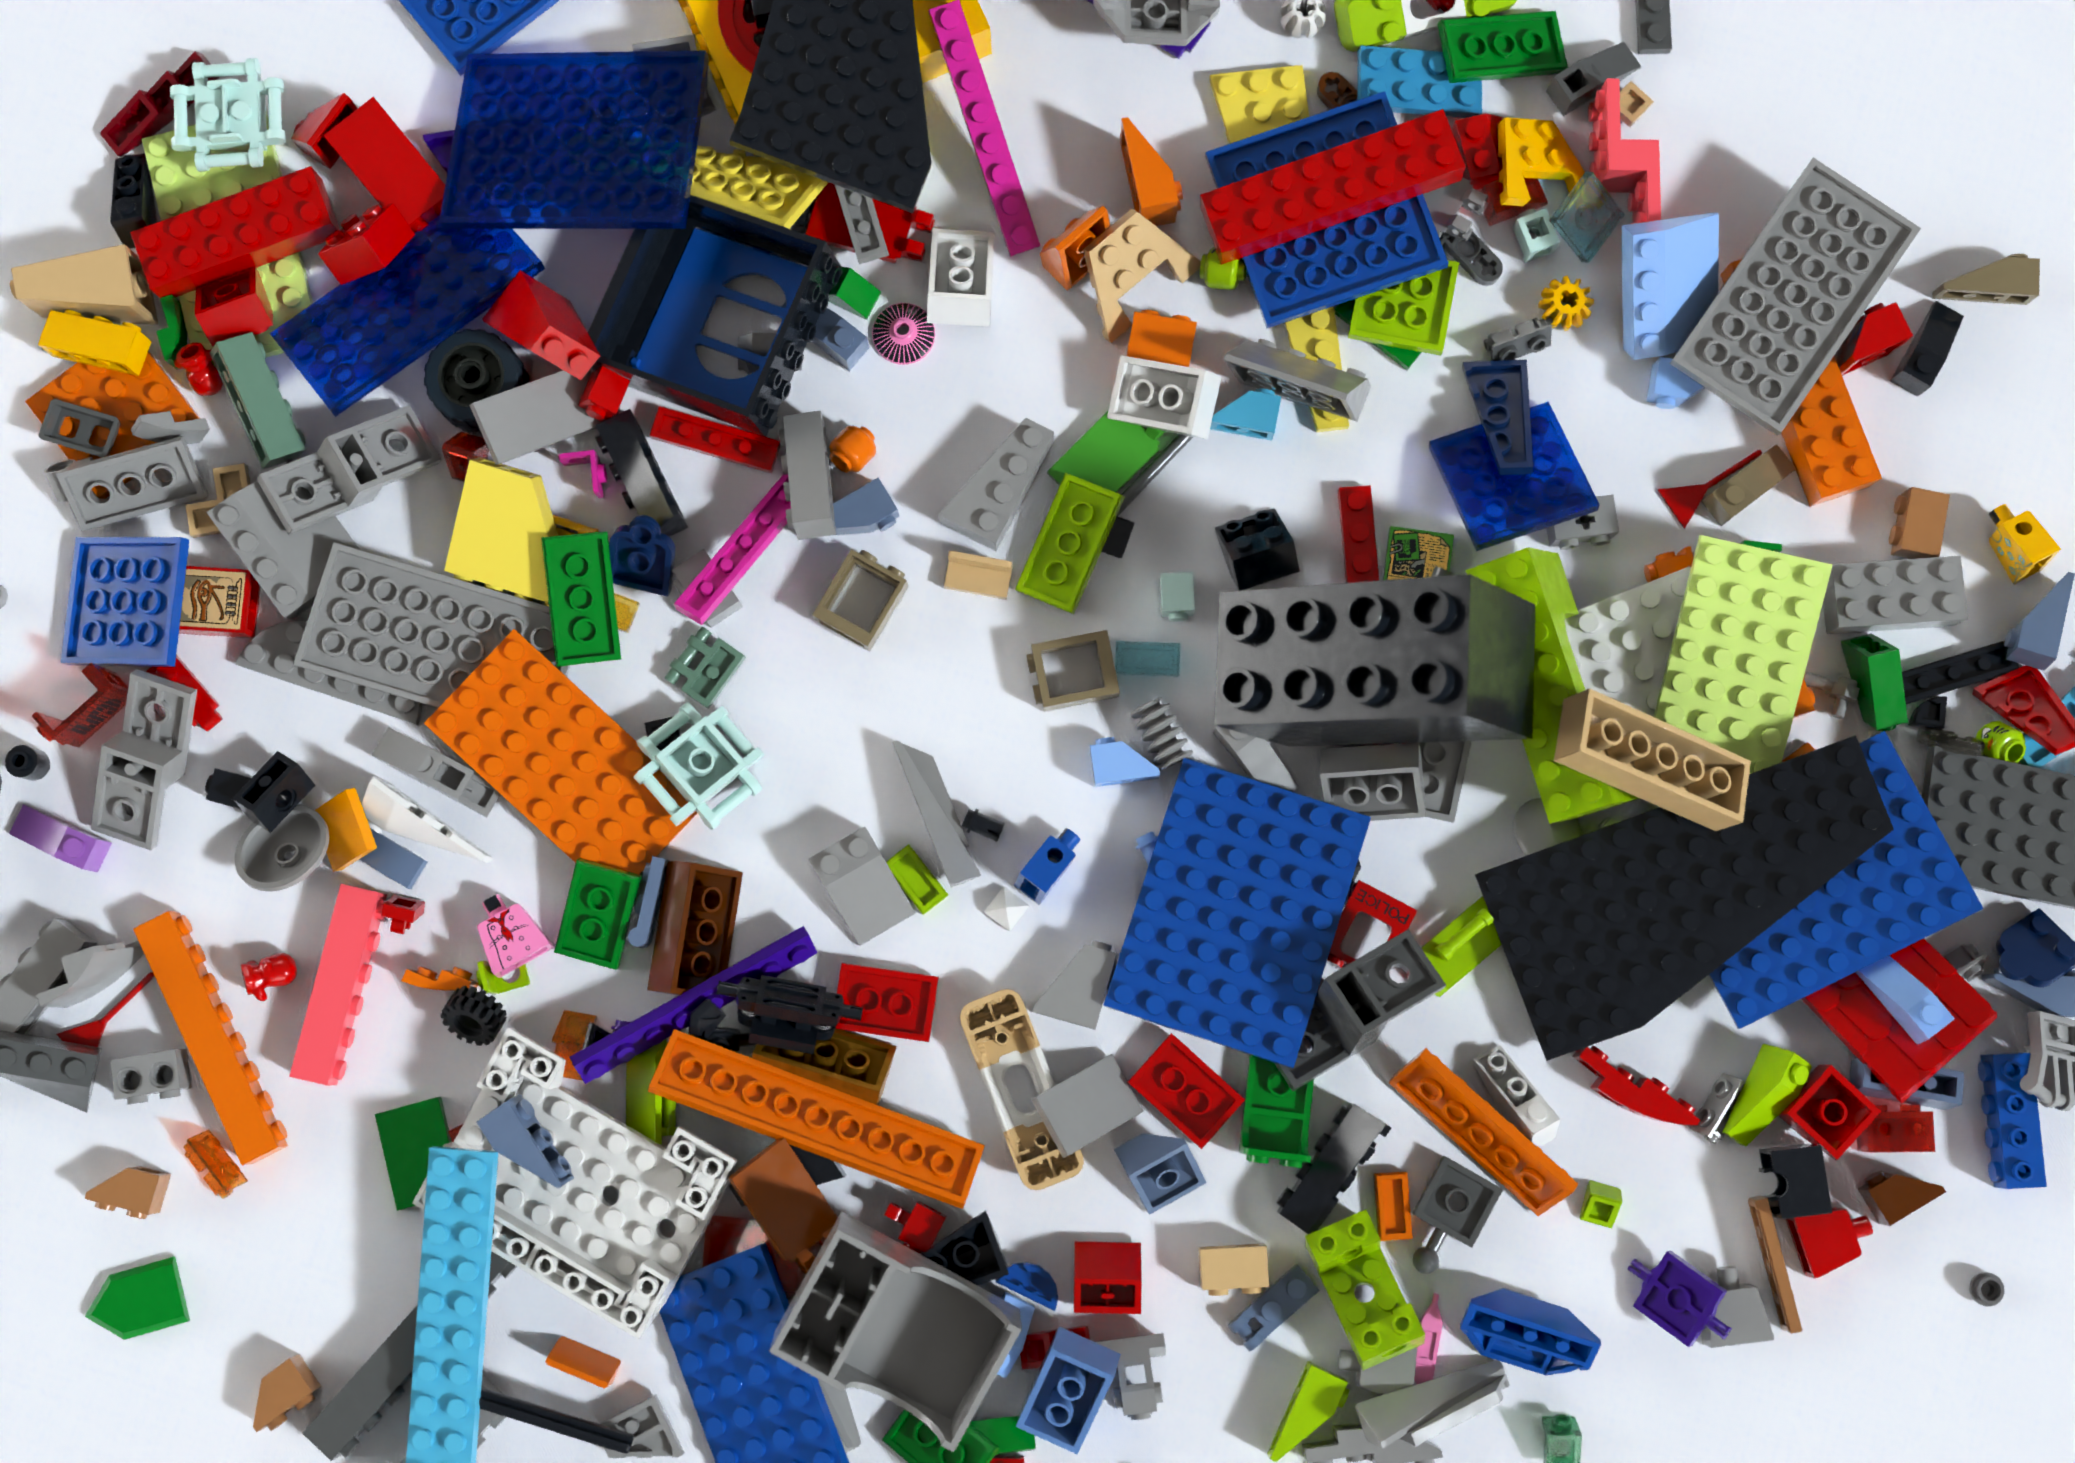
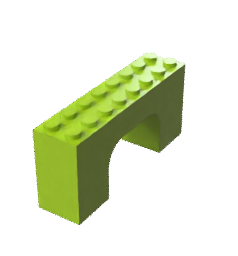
(1542, 581)

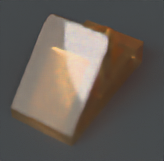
(570, 1038)

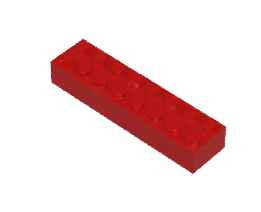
(1332, 186)

